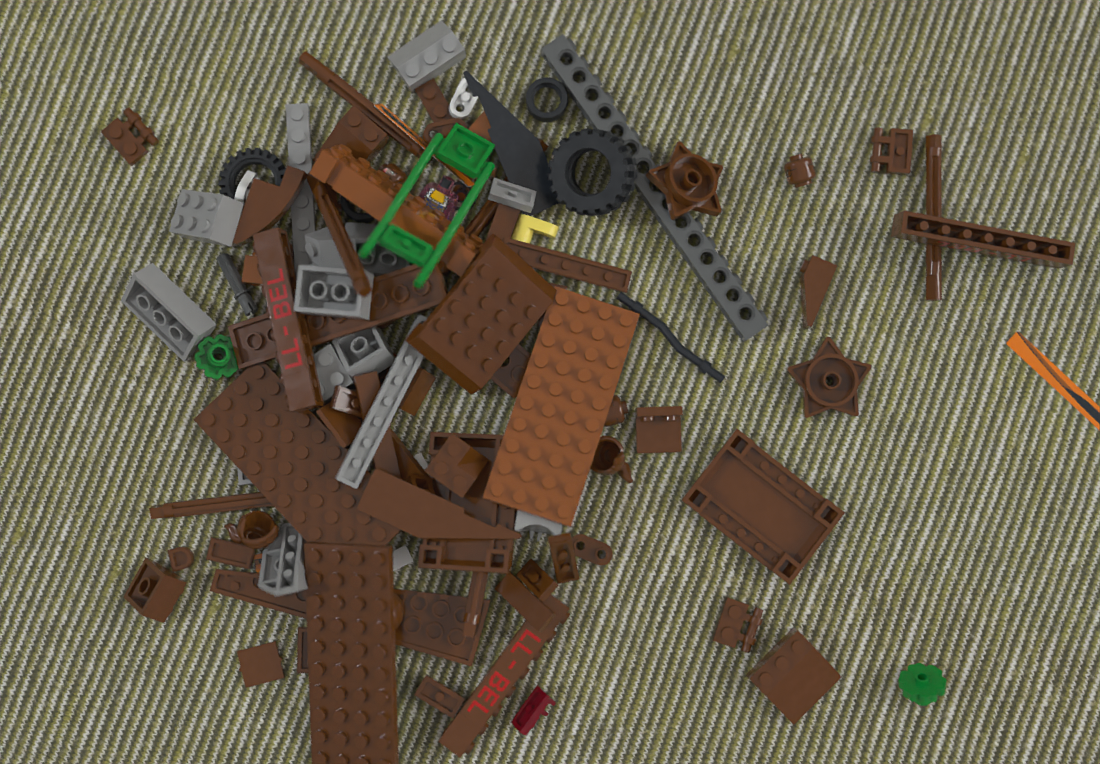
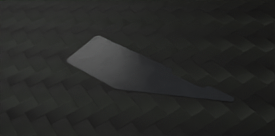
(516, 148)

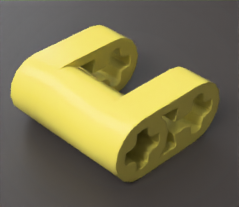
(528, 225)

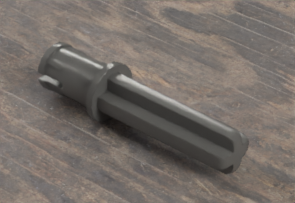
(241, 293)

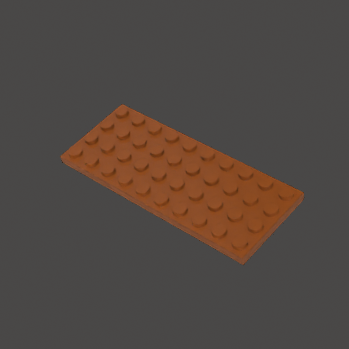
(561, 407)

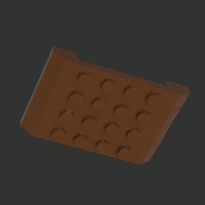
(483, 316)
(762, 507)
(471, 554)

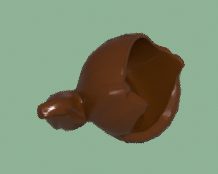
(611, 459)
(254, 530)

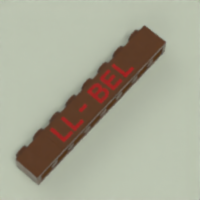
(982, 239)
(288, 327)
(499, 681)

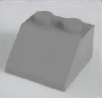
(322, 249)

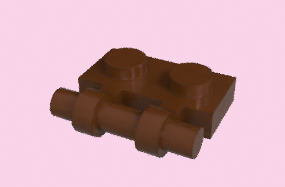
(124, 141)
(899, 151)
(731, 622)

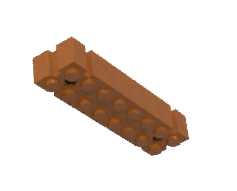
(374, 194)

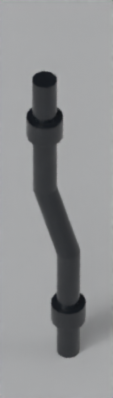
(704, 366)

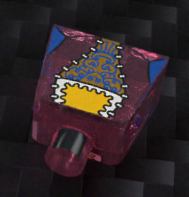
(440, 196)

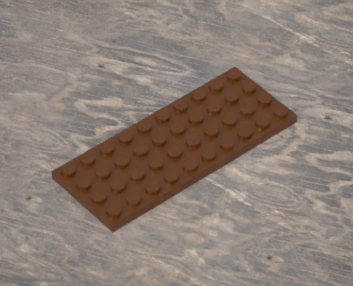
(290, 460)
(351, 653)

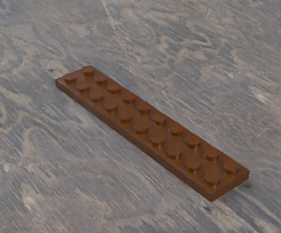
(391, 299)

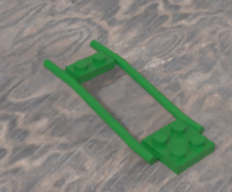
(460, 150)

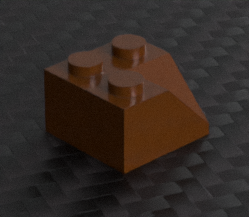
(456, 465)

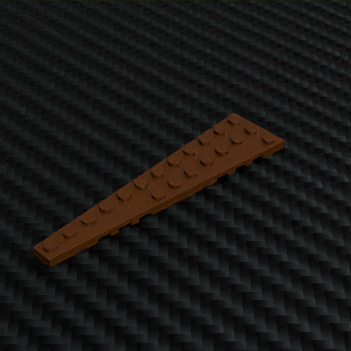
(429, 623)

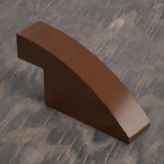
(268, 204)

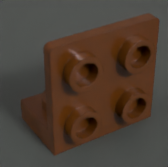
(658, 429)

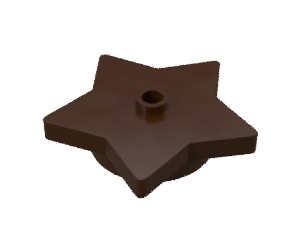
(688, 183)
(845, 378)

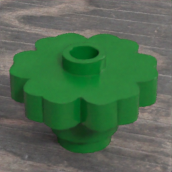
(216, 368)
(922, 683)

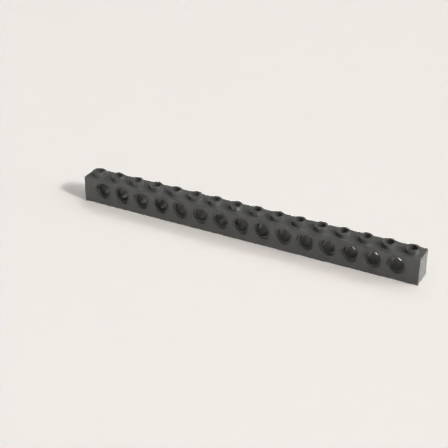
(745, 329)

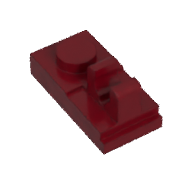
(531, 710)

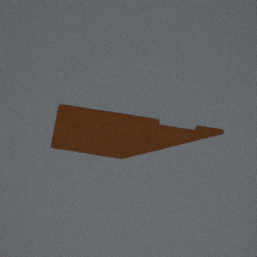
(423, 512)

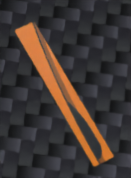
(421, 142)
(1055, 378)

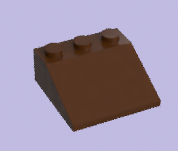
(793, 675)

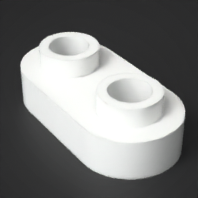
(462, 99)
(244, 186)

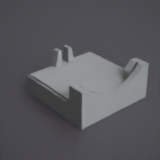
(536, 524)

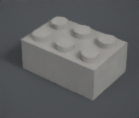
(206, 217)
(330, 293)

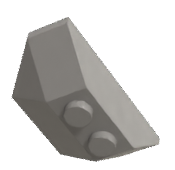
(284, 563)

